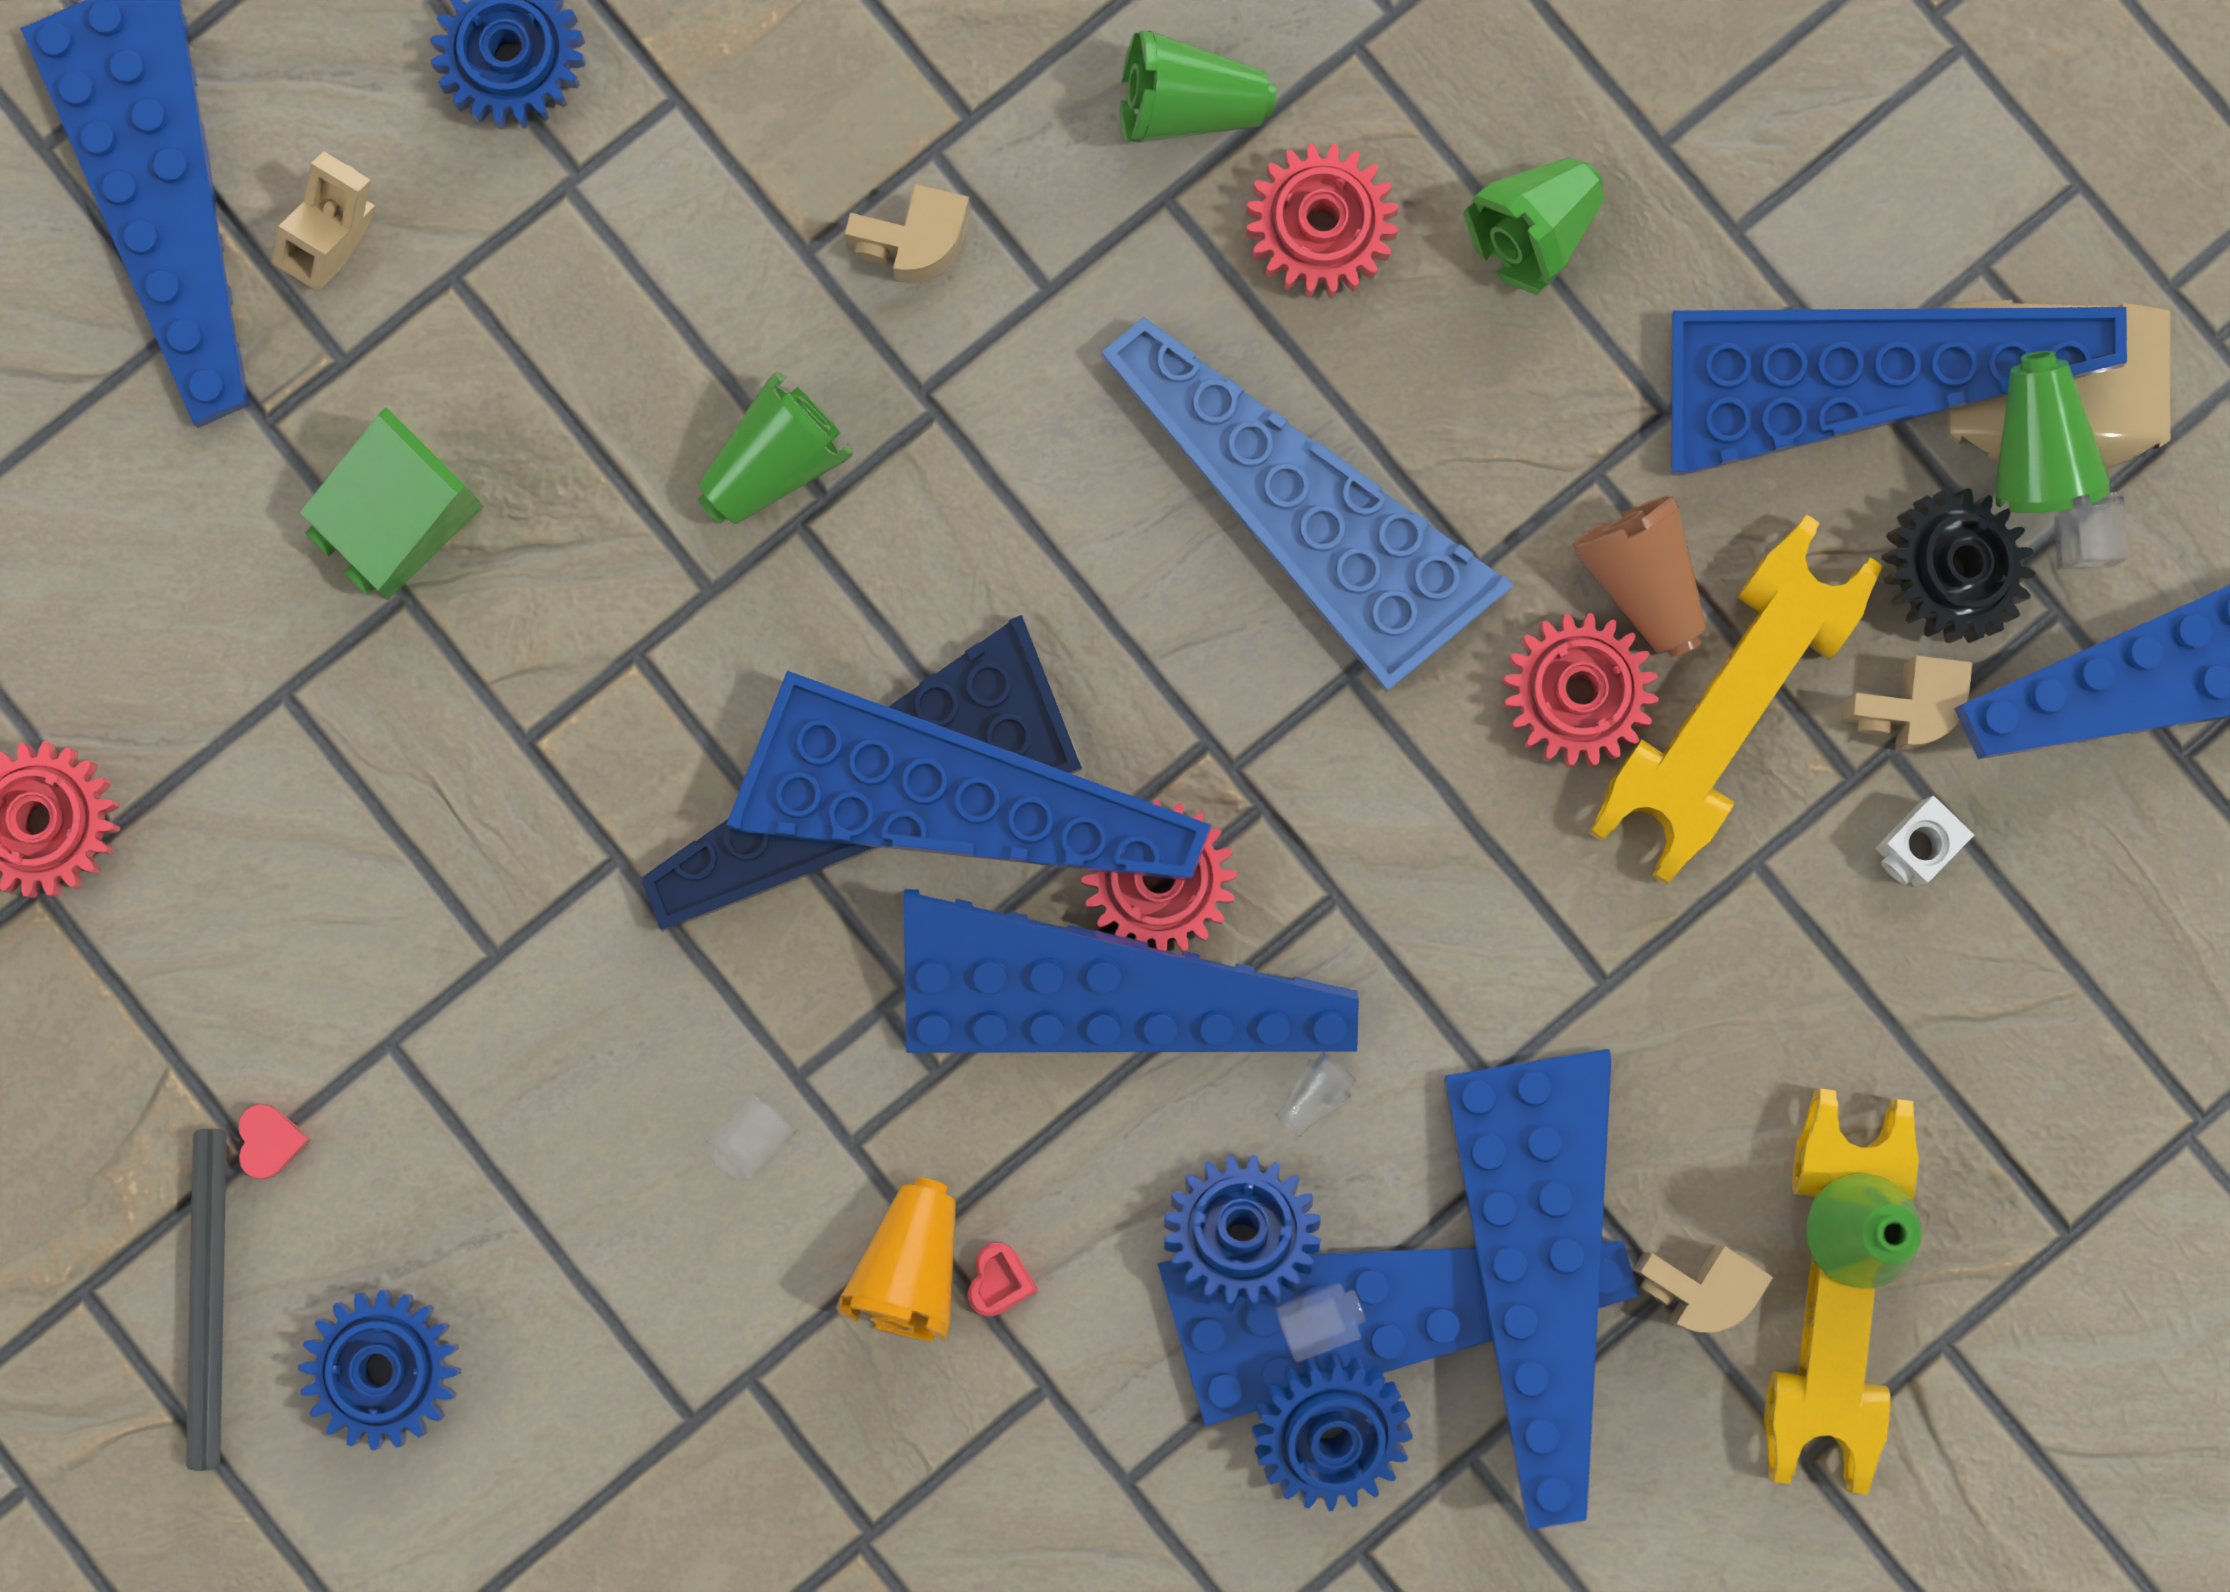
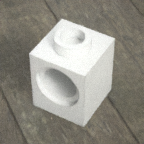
(1943, 830)

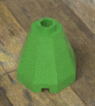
(1535, 220)

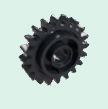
(1926, 572)

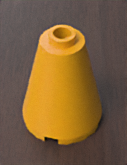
(908, 1266)

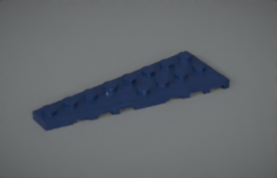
(986, 693)

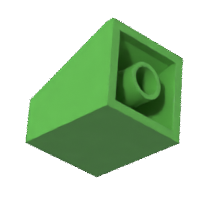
(388, 507)

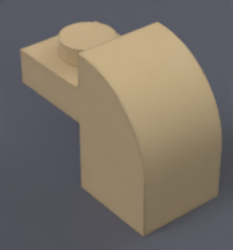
(327, 225)
(926, 241)
(1925, 707)
(1715, 1299)

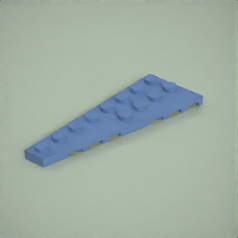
(1351, 549)

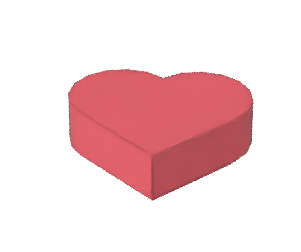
(269, 1141)
(1000, 1280)

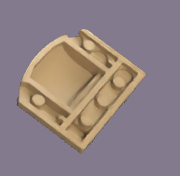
(2123, 405)

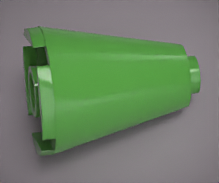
(1188, 91)
(2047, 440)
(770, 454)
(1863, 1231)

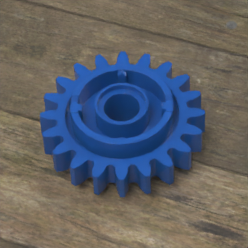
(513, 84)
(1234, 1265)
(344, 1378)
(1324, 1400)

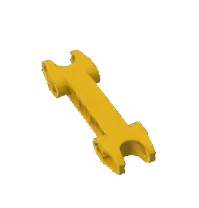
(1680, 781)
(1830, 1383)

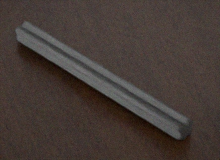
(206, 1300)

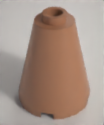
(1648, 573)

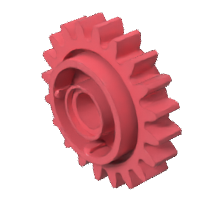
(1329, 187)
(1607, 668)
(74, 823)
(1169, 913)

